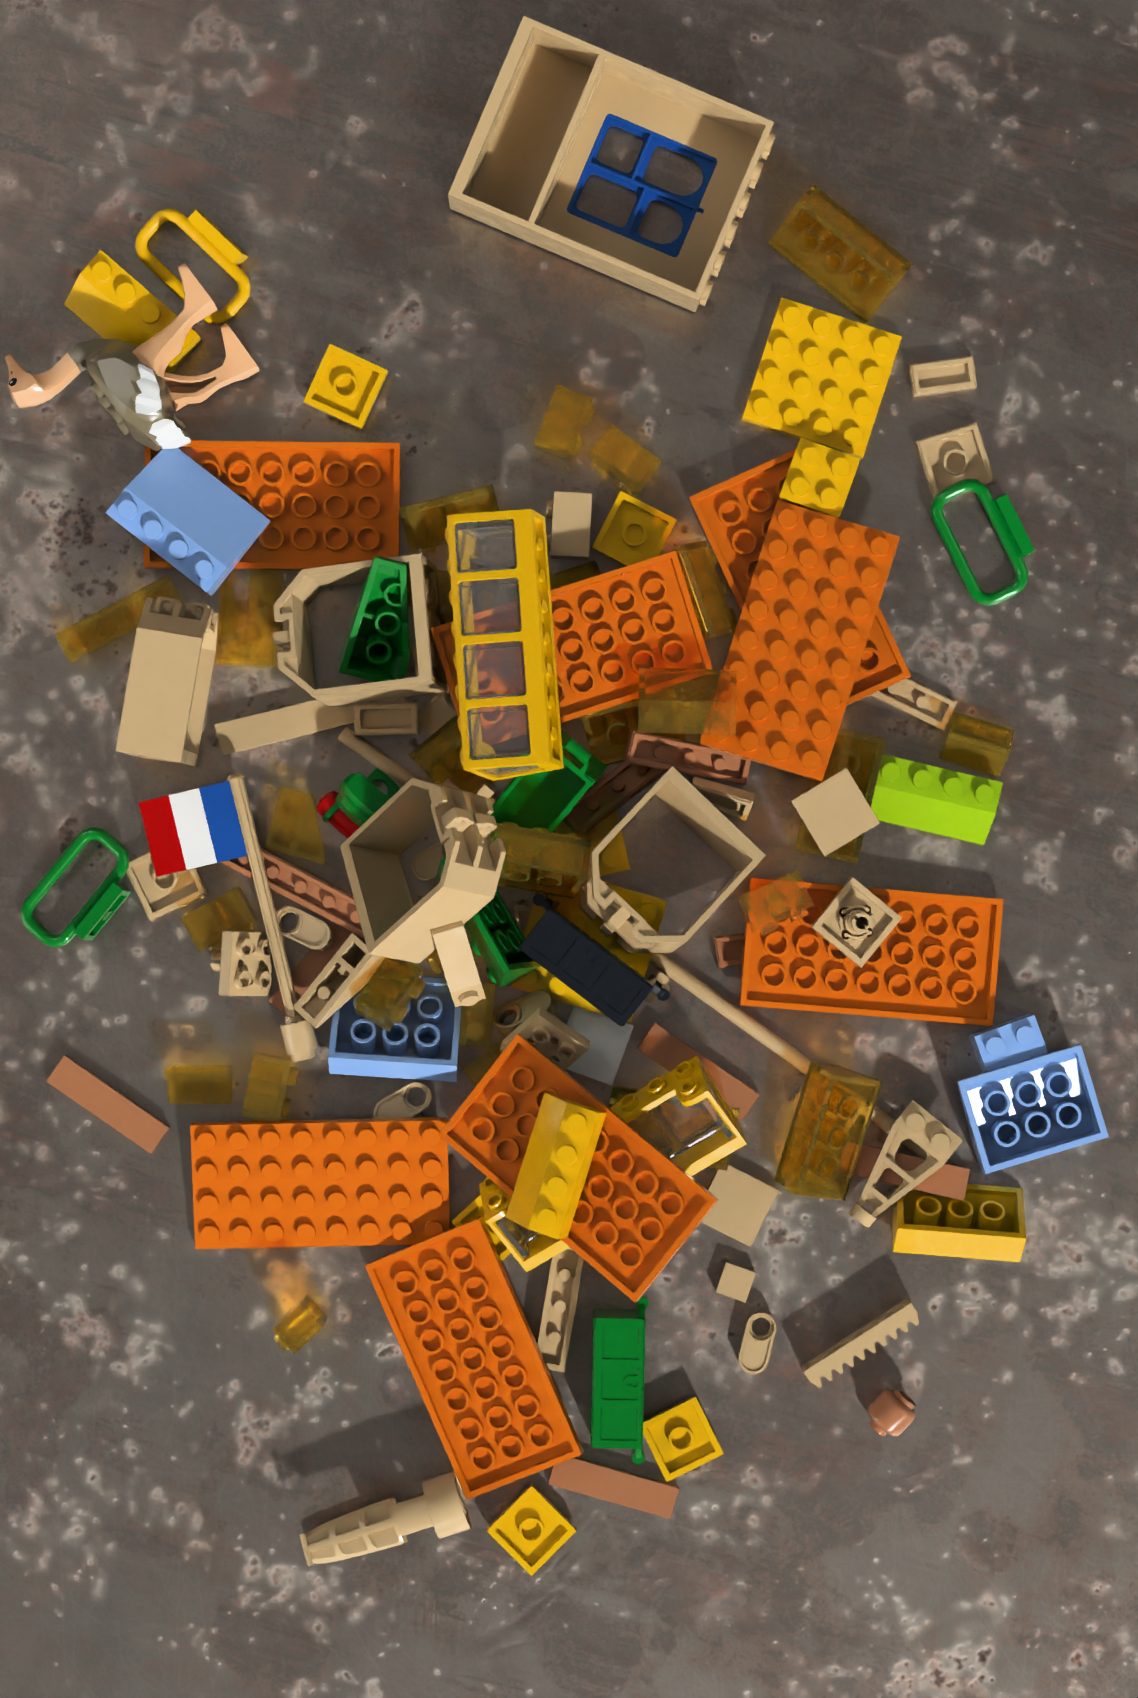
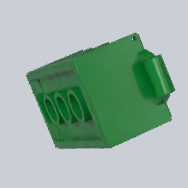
(549, 796)
(618, 1379)

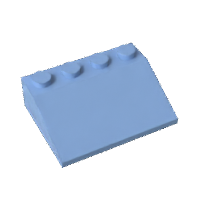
(188, 518)
(417, 1048)
(1031, 1109)

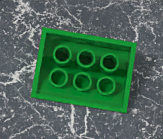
(497, 941)

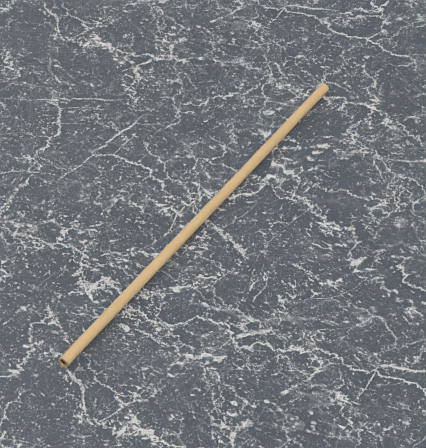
(659, 960)

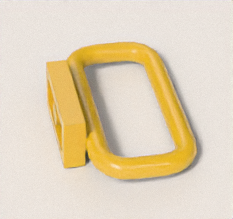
(212, 241)

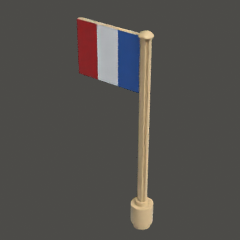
(214, 827)

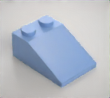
(1008, 1042)

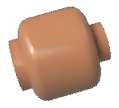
(892, 1412)

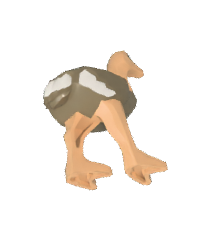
(134, 380)

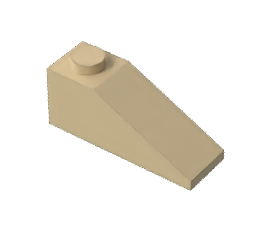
(458, 964)
(338, 981)

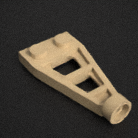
(925, 1131)

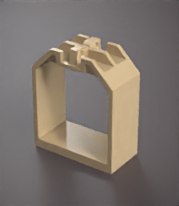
(297, 640)
(169, 681)
(709, 825)
(378, 882)

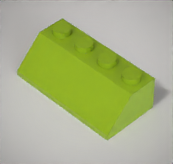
(935, 799)

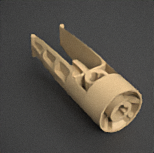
(389, 1523)

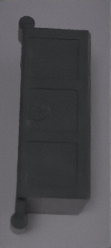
(587, 965)

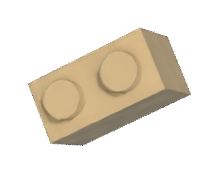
(570, 525)

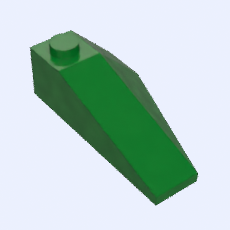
(378, 630)

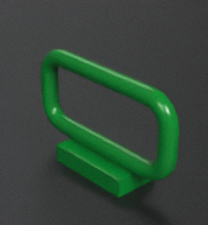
(1007, 528)
(100, 905)

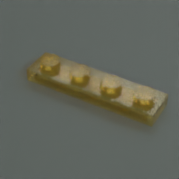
(112, 620)

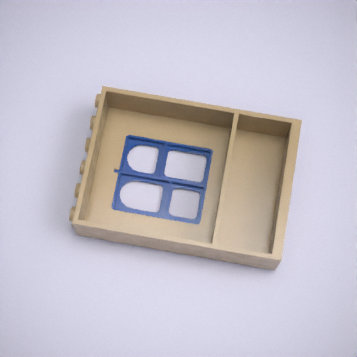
(544, 142)

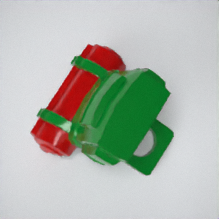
(356, 801)

